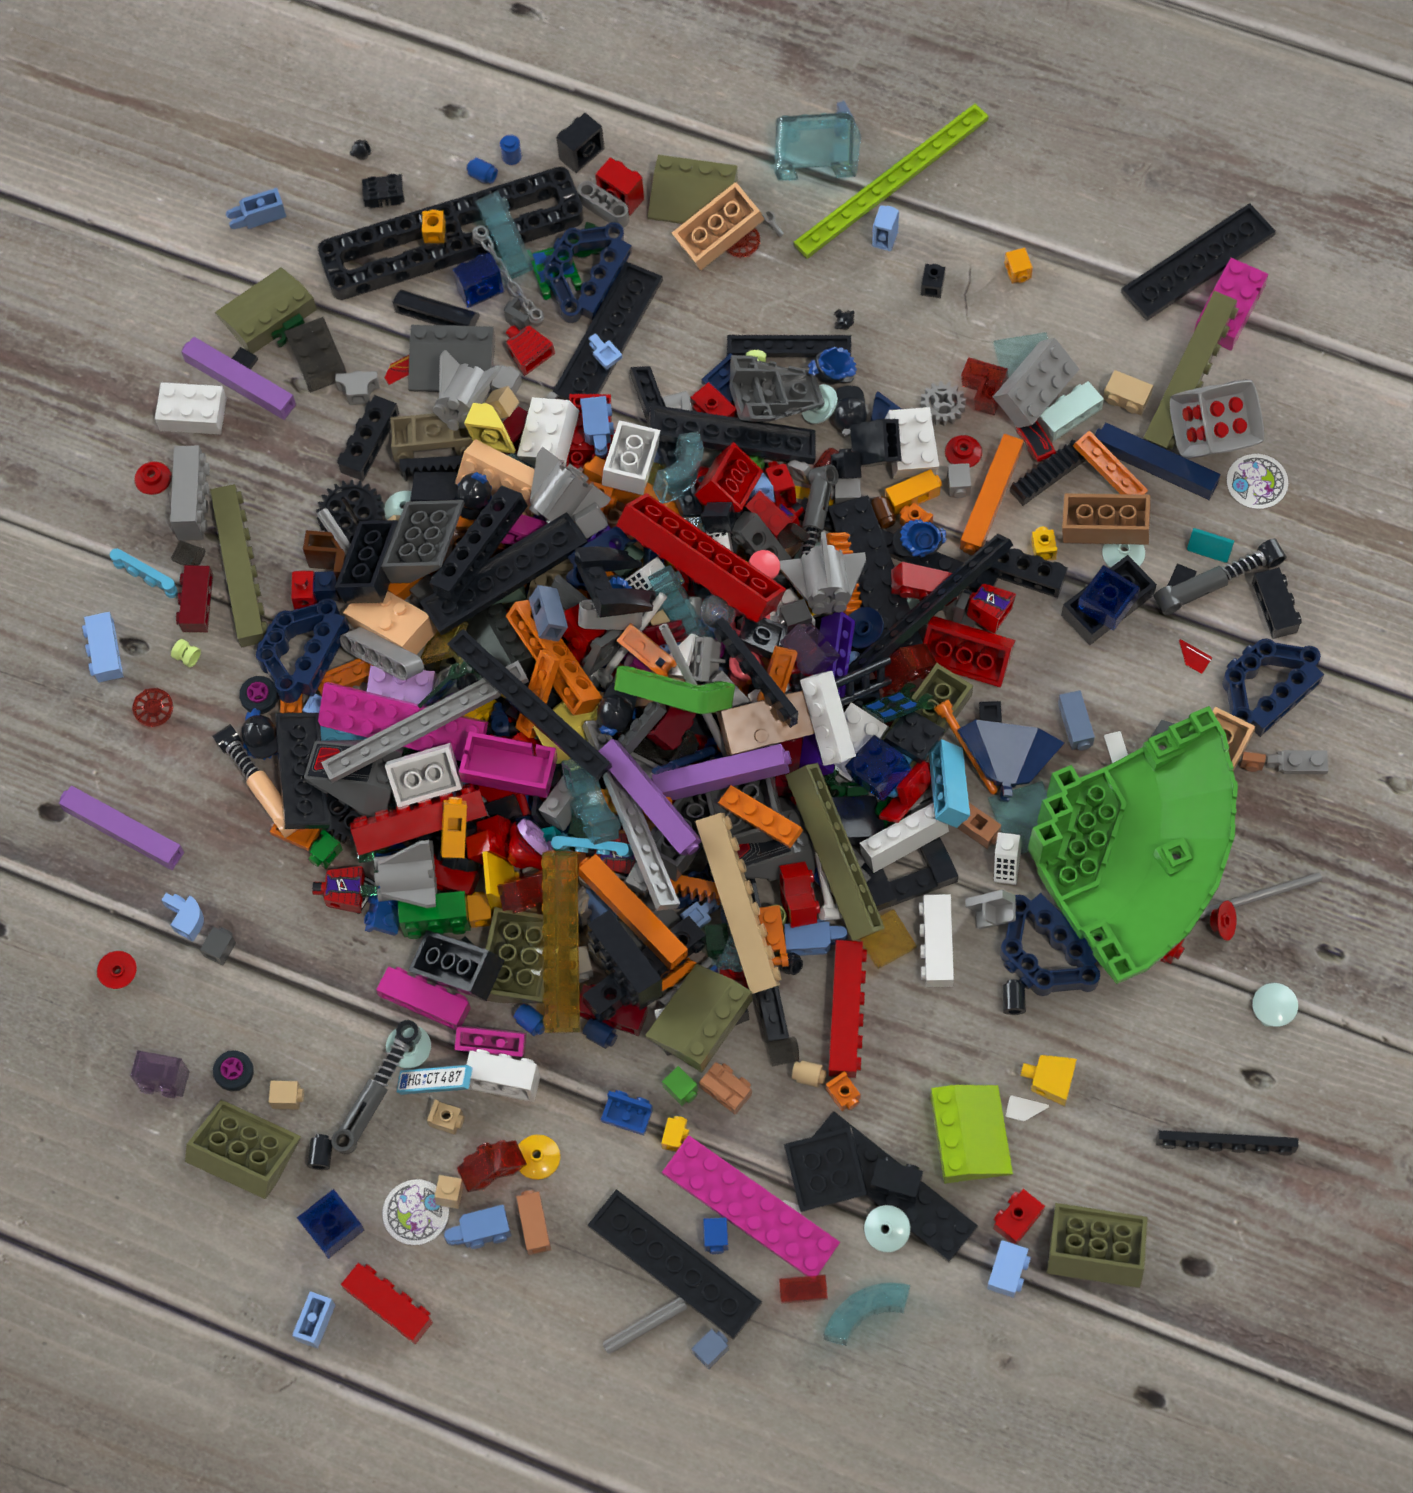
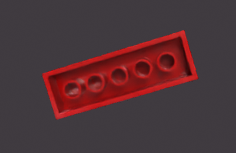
(411, 820)

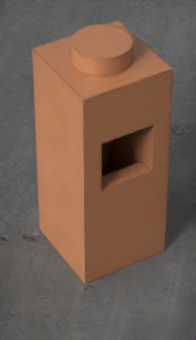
(981, 827)
(533, 1222)

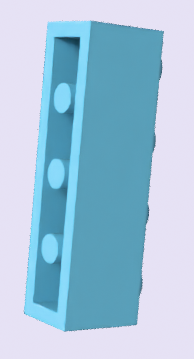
(949, 783)

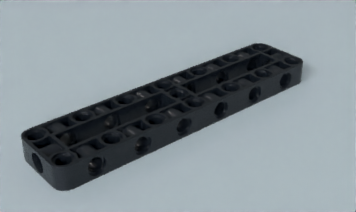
(438, 256)

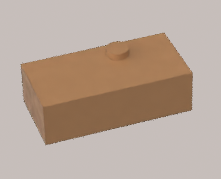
(1106, 518)
(759, 725)

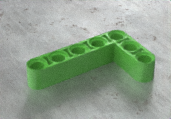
(673, 692)

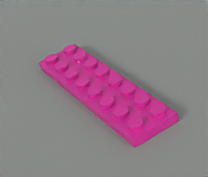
(371, 713)
(750, 1207)

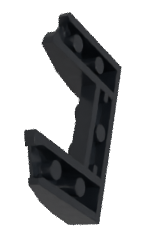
(593, 564)
(937, 875)

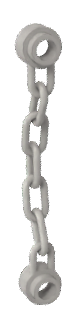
(481, 239)

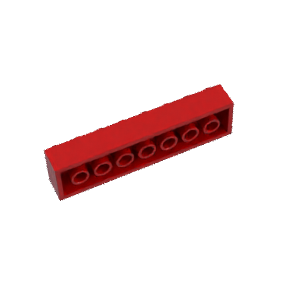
(701, 557)

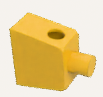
(1051, 1077)

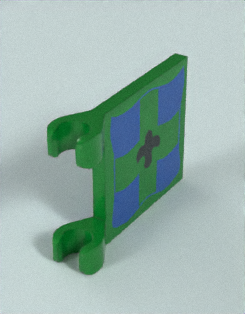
(539, 258)

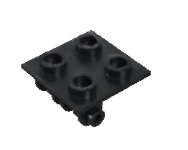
(383, 188)

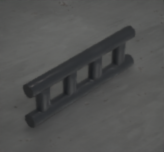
(864, 674)

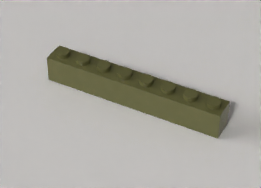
(1193, 364)
(238, 565)
(834, 851)

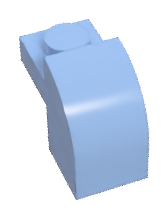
(188, 918)

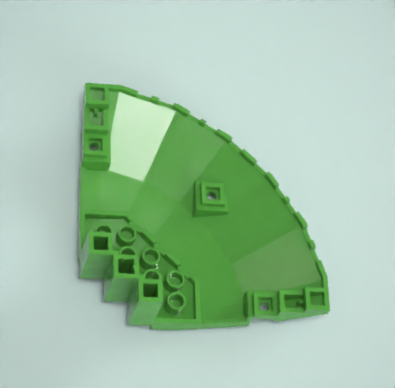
(1112, 838)

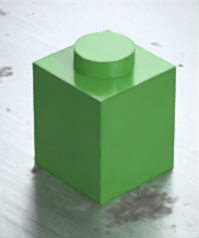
(680, 1086)

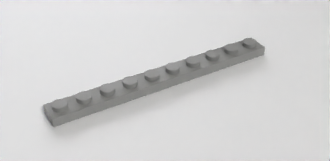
(415, 727)
(636, 831)

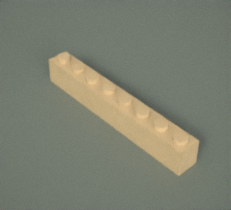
(738, 903)

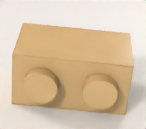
(1127, 392)

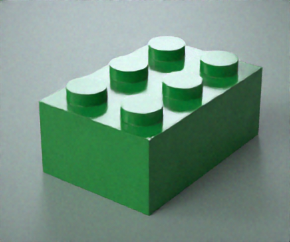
(447, 917)

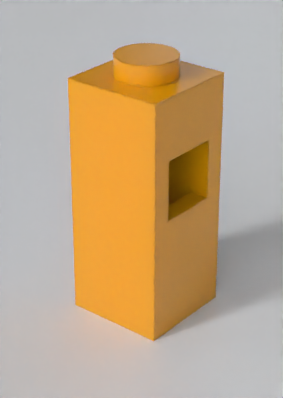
(915, 489)
(453, 828)

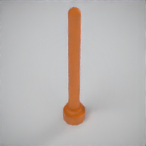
(945, 711)

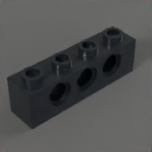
(360, 465)
(1030, 578)

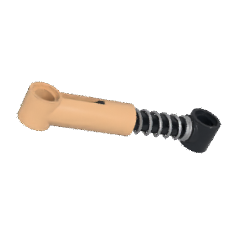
(257, 780)

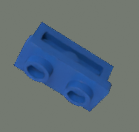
(382, 916)
(627, 1112)

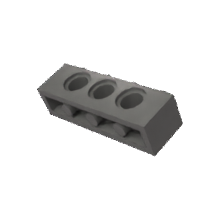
(751, 525)

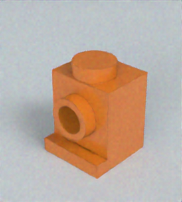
(908, 511)
(843, 1101)

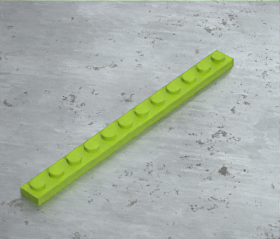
(890, 181)

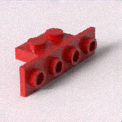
(909, 792)

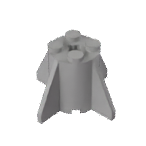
(459, 389)
(561, 488)
(825, 576)
(408, 875)

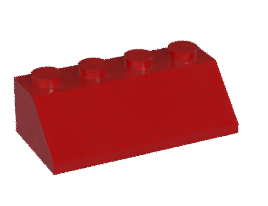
(729, 478)
(969, 650)

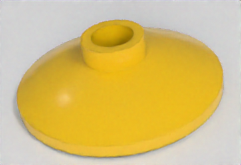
(546, 1164)

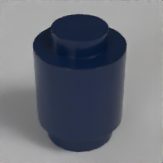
(600, 1033)

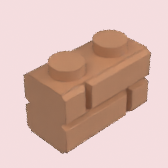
(725, 1087)

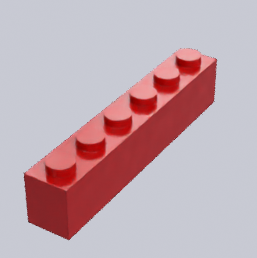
(846, 1008)

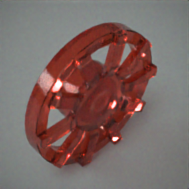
(152, 707)

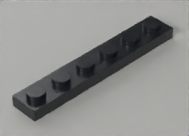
(786, 344)
(758, 675)
(1217, 1142)

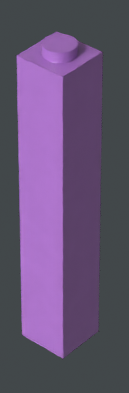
(238, 378)
(723, 772)
(650, 799)
(121, 827)

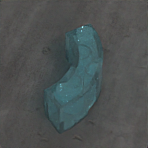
(505, 233)
(679, 477)
(678, 602)
(590, 804)
(862, 1304)

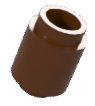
(884, 512)

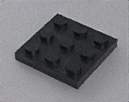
(826, 1169)

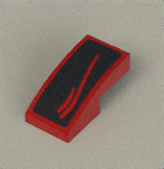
(1037, 441)

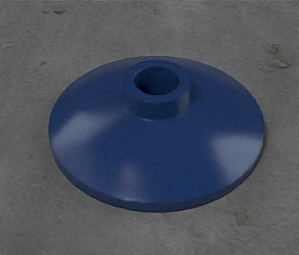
(864, 619)

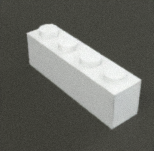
(827, 718)
(902, 838)
(937, 941)

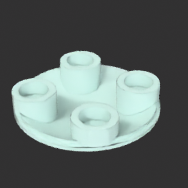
(1275, 1005)

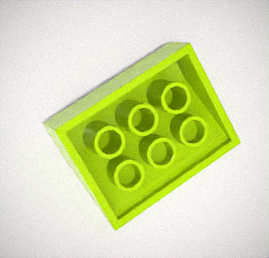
(970, 1132)

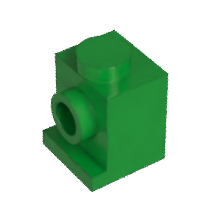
(324, 850)

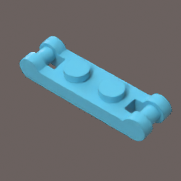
(149, 574)
(583, 845)

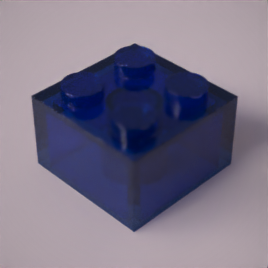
(478, 280)
(1108, 597)
(878, 767)
(330, 1223)

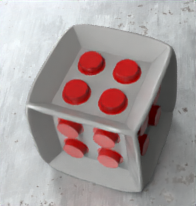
(1217, 419)

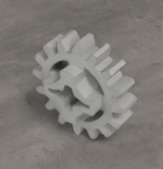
(943, 404)

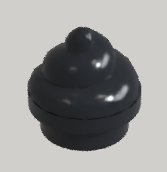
(361, 149)
(466, 680)
(795, 964)

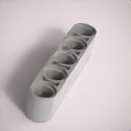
(381, 653)

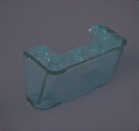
(816, 142)

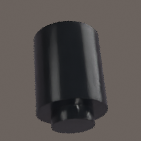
(1013, 997)
(320, 1152)

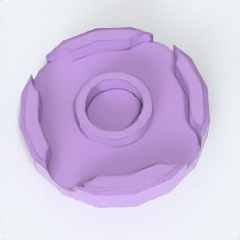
(534, 836)

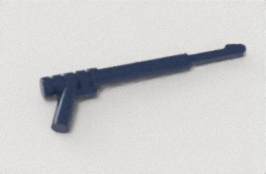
(699, 756)

